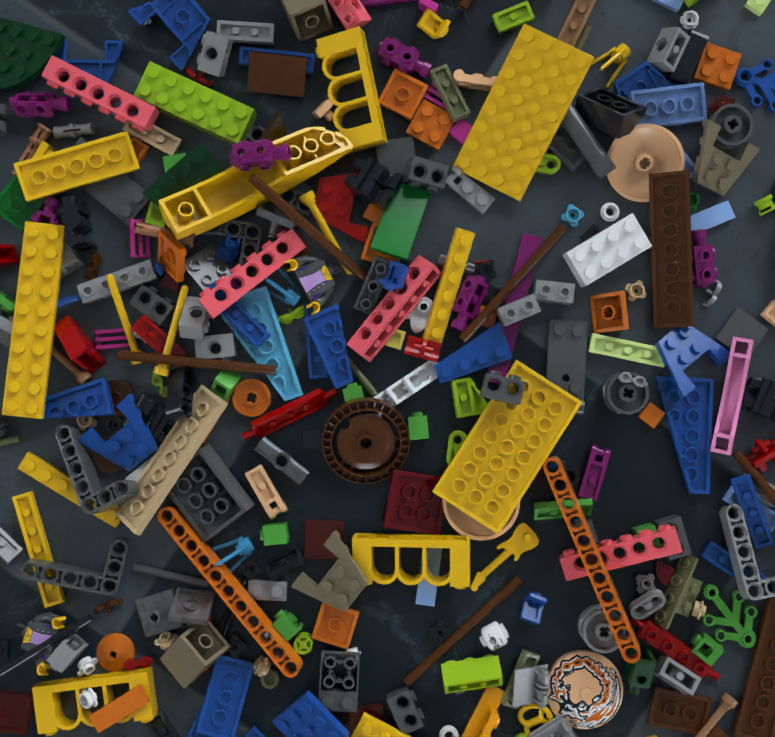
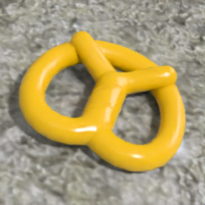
(536, 720)

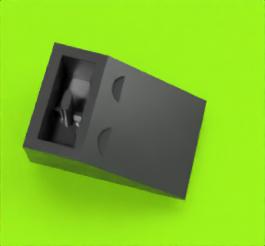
(339, 680)

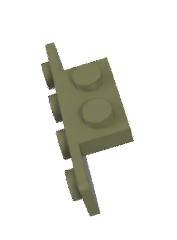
(680, 592)

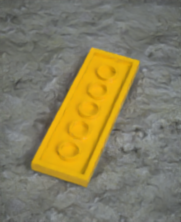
(77, 166)

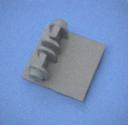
(206, 268)
(531, 686)

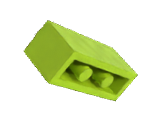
(471, 674)

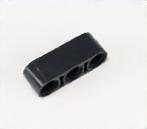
(689, 57)
(180, 393)

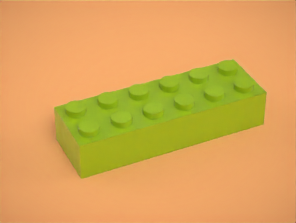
(195, 104)

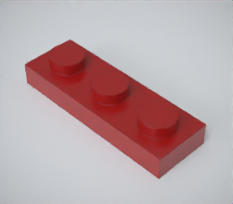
(155, 336)

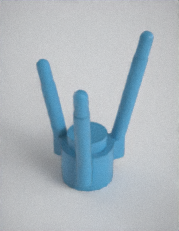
(290, 296)
(243, 548)

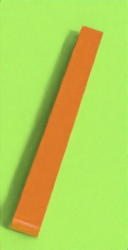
(592, 568)
(239, 594)

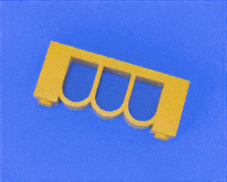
(341, 46)
(459, 545)
(49, 707)

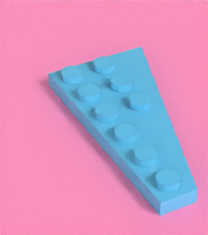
(274, 349)

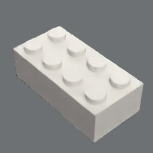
(607, 250)

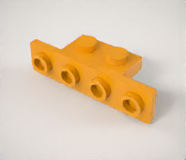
(485, 714)

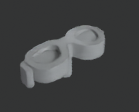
(716, 290)
(638, 381)

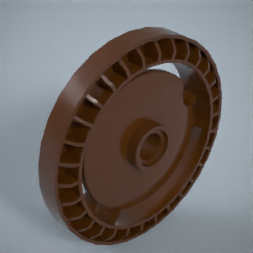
(365, 455)

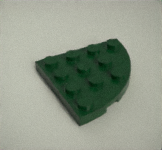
(25, 52)
(187, 172)

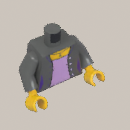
(315, 278)
(36, 632)

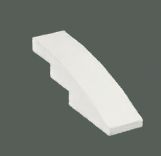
(408, 385)

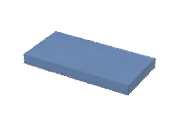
(672, 104)

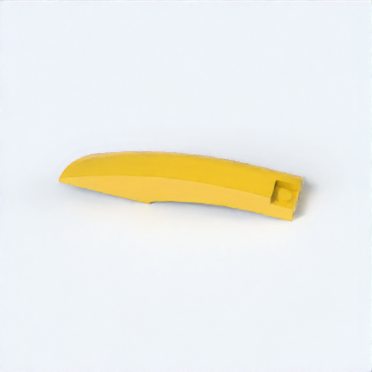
(232, 194)

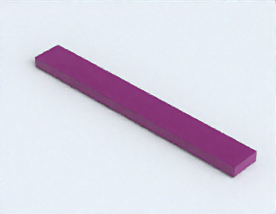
(527, 247)

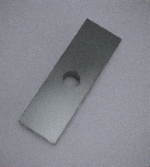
(368, 296)

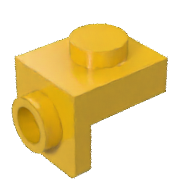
(433, 24)

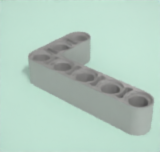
(748, 559)

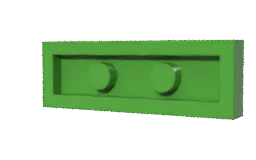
(551, 510)

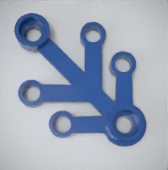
(766, 83)

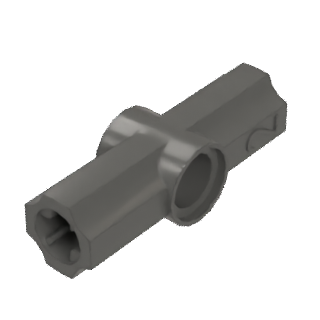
(272, 452)

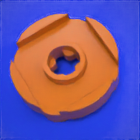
(242, 392)

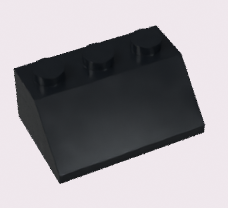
(609, 111)

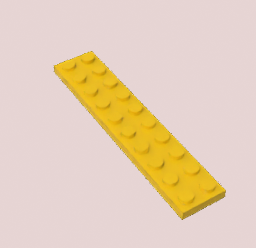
(34, 320)

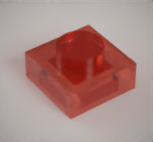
(721, 101)

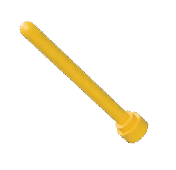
(309, 200)
(123, 315)
(163, 369)

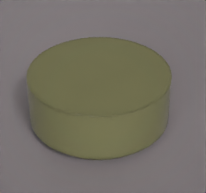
(271, 679)

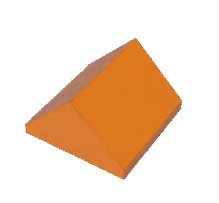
(609, 312)

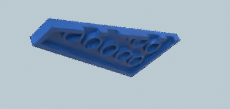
(690, 429)

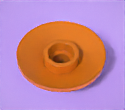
(118, 643)

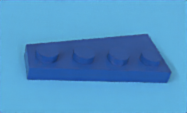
(329, 340)
(479, 353)
(81, 401)

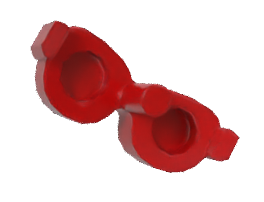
(198, 78)
(131, 664)

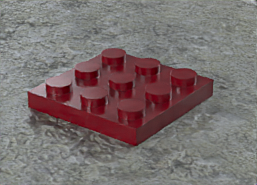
(413, 504)

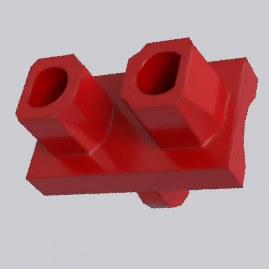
(422, 348)
(761, 454)

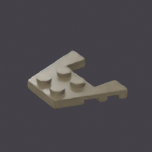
(714, 167)
(341, 583)

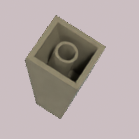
(308, 17)
(194, 653)

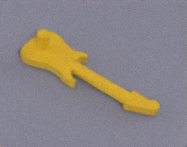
(521, 540)

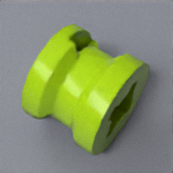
(764, 203)
(303, 647)

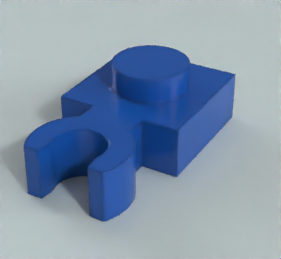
(228, 250)

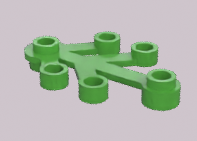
(731, 618)

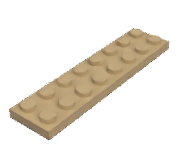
(171, 460)

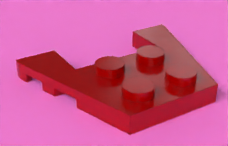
(336, 204)

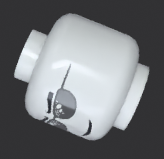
(494, 635)

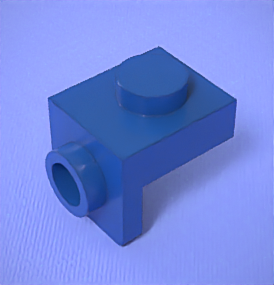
(395, 276)
(532, 607)

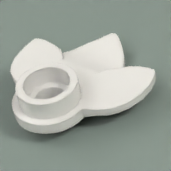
(418, 316)

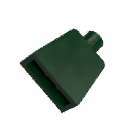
(640, 673)

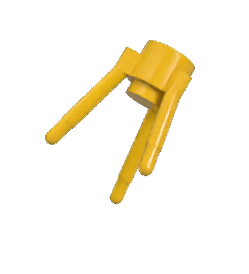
(618, 55)

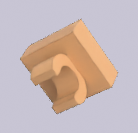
(324, 110)

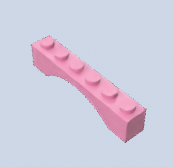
(732, 395)

